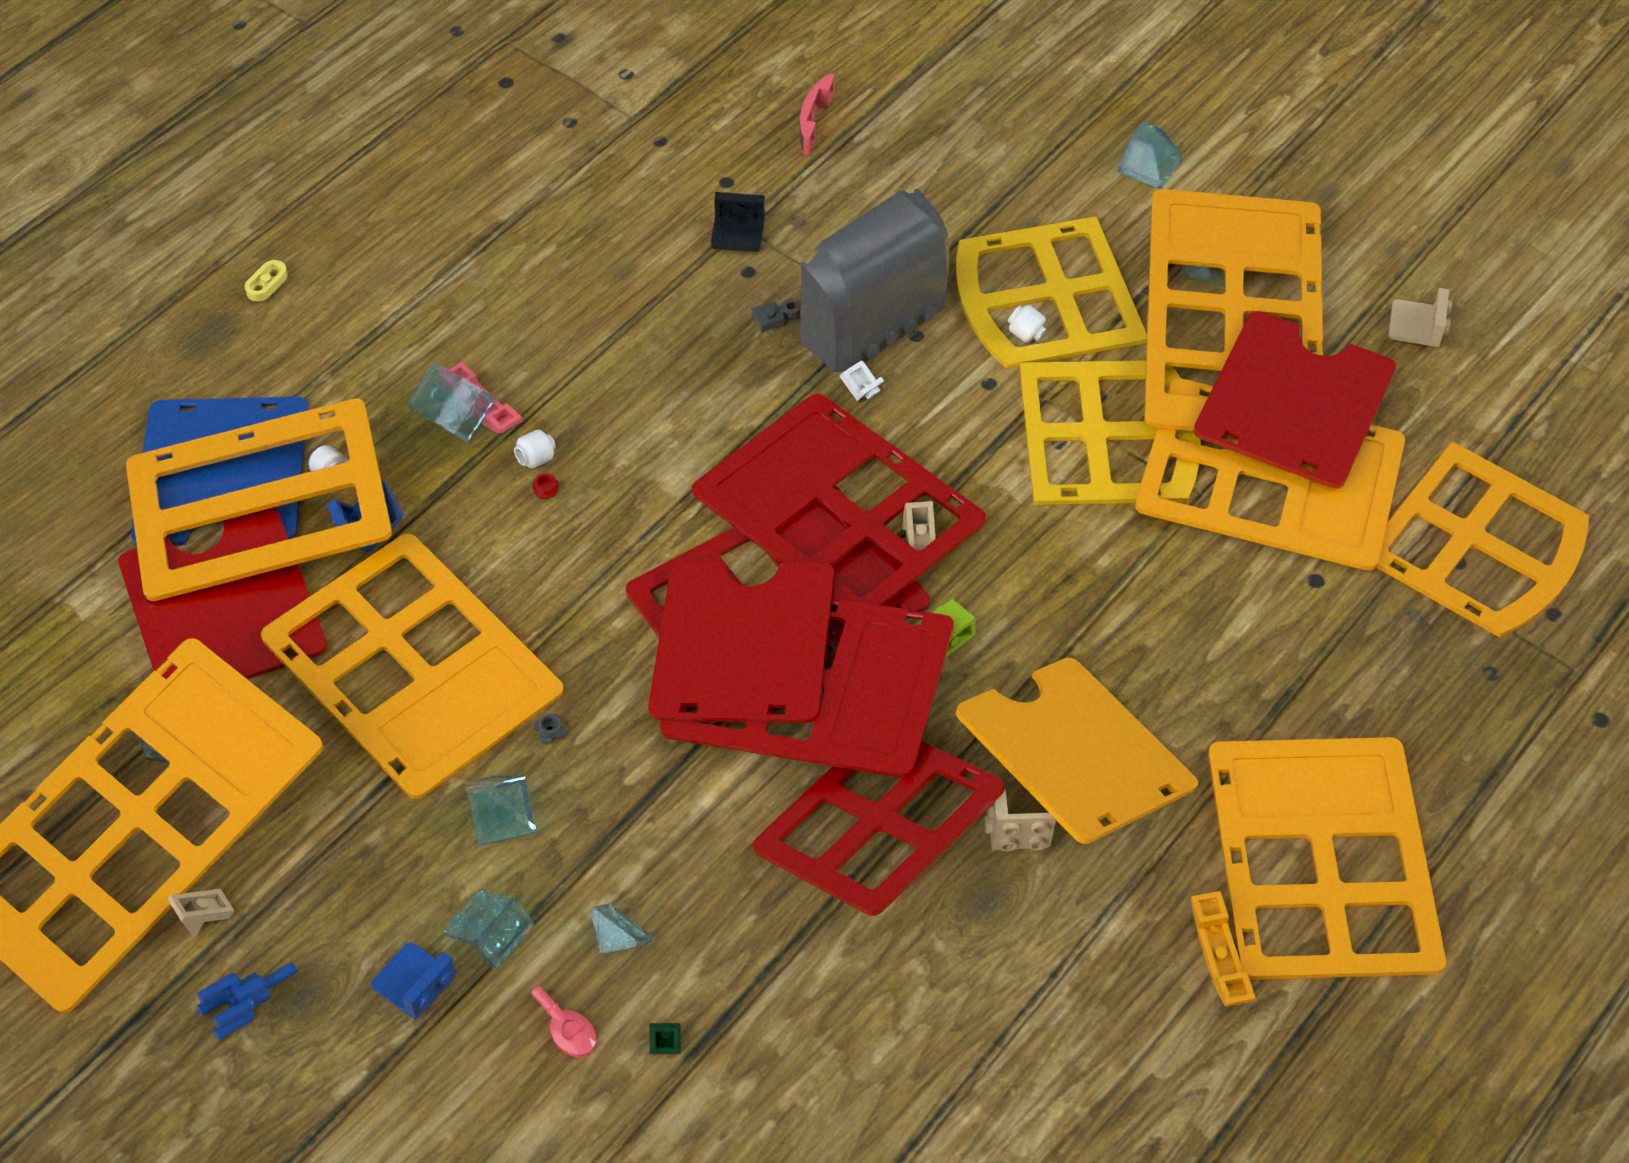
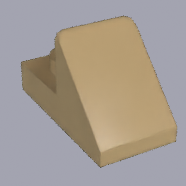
(919, 524)
(200, 907)

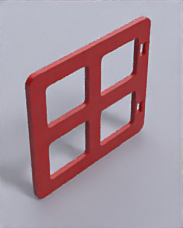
(875, 818)

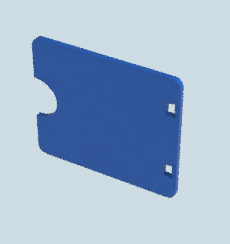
(171, 426)

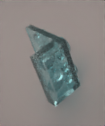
(491, 924)

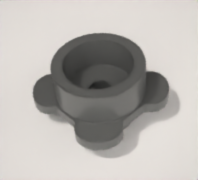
(549, 721)

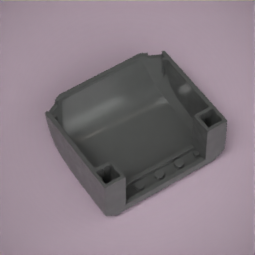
(874, 281)

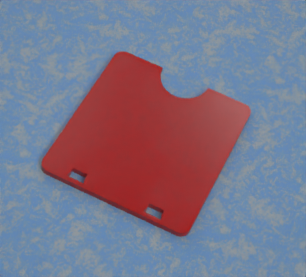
(1294, 403)
(226, 615)
(742, 646)

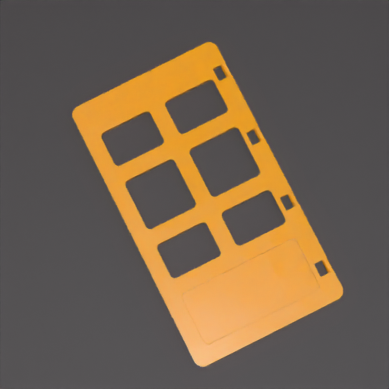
(1236, 237)
(212, 732)

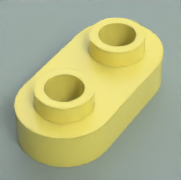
(266, 280)

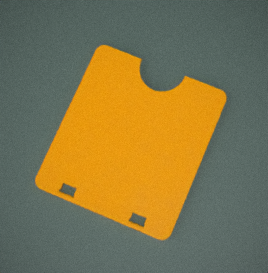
(1078, 751)

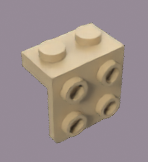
(1420, 321)
(1017, 830)

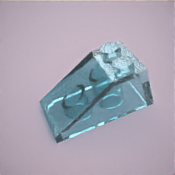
(450, 401)

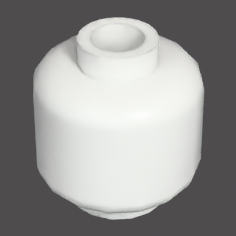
(1027, 323)
(534, 449)
(326, 457)

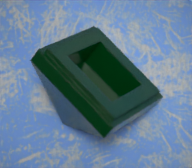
(665, 1038)

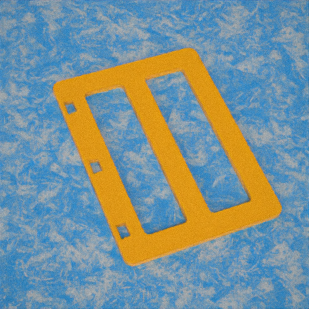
(155, 524)

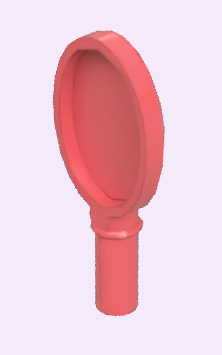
(568, 1028)

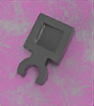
(773, 316)

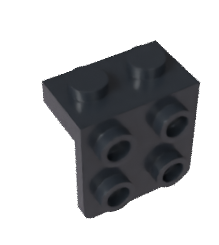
(738, 221)

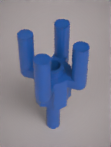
(241, 998)

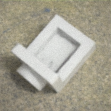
(861, 381)

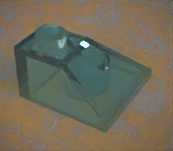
(1150, 156)
(500, 808)

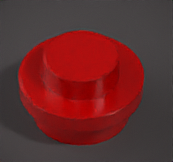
(545, 486)

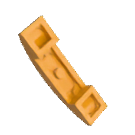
(1219, 949)

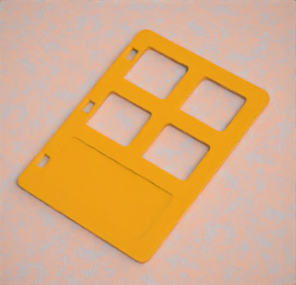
(1316, 520)
(449, 708)
(1319, 794)

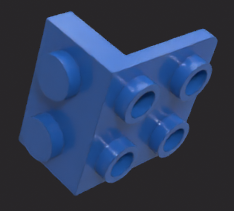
(346, 514)
(414, 979)

